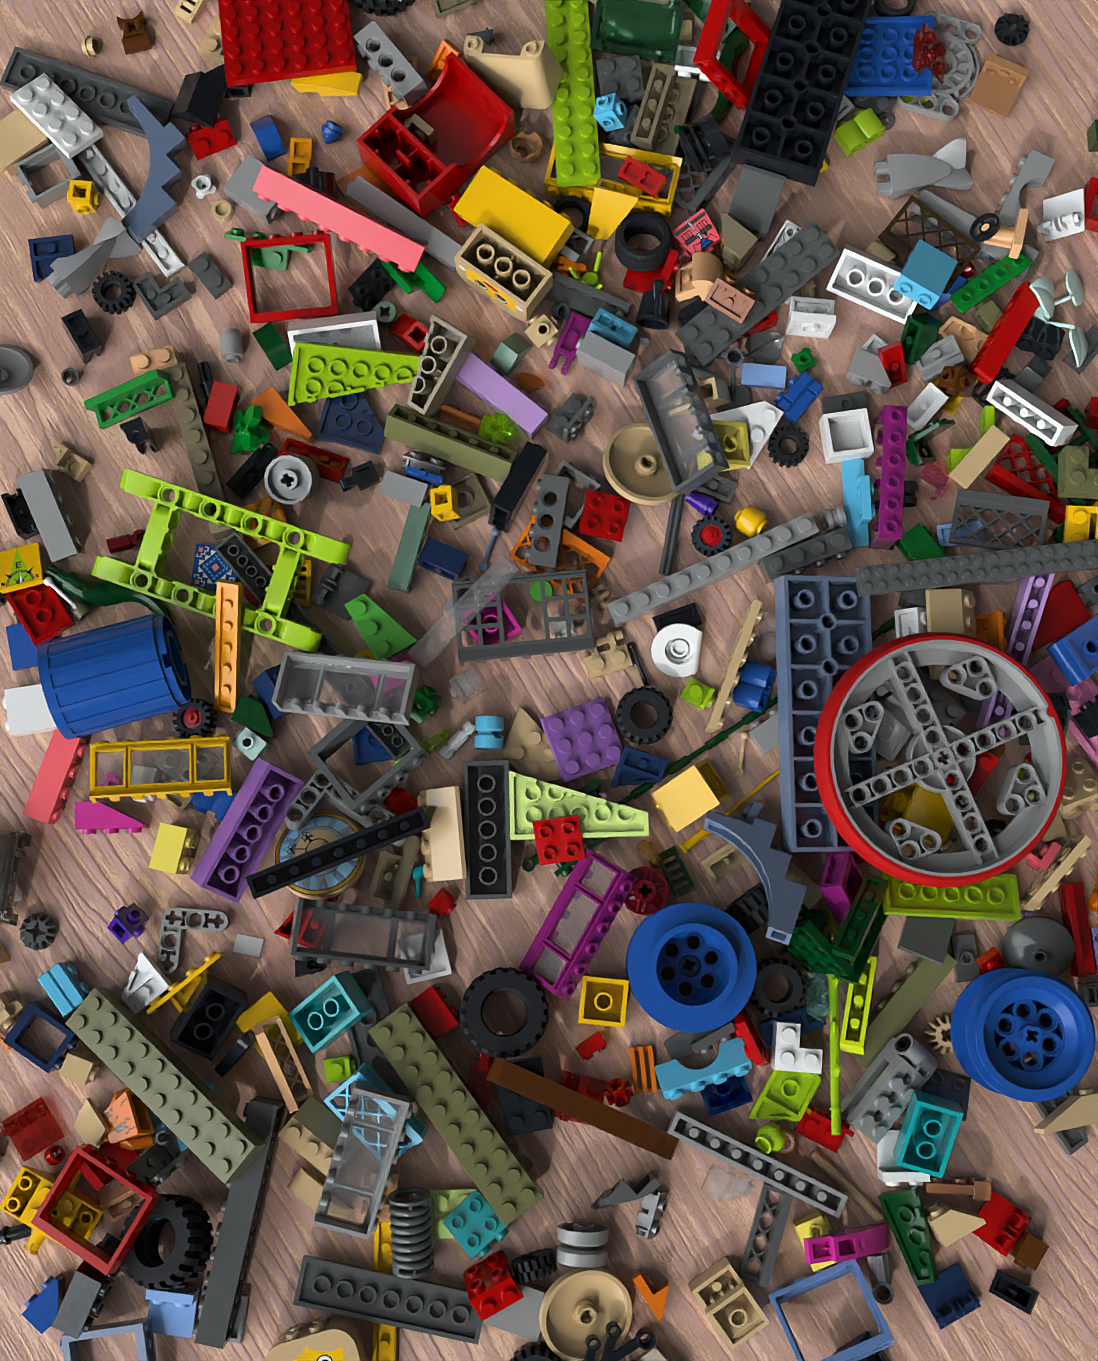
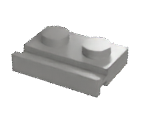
(940, 354)

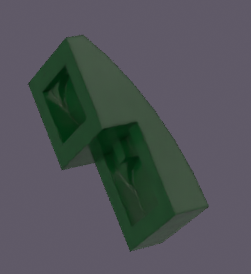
(273, 346)

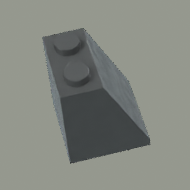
(756, 200)

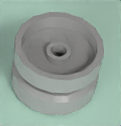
(279, 482)
(582, 1244)

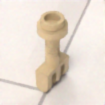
(597, 600)

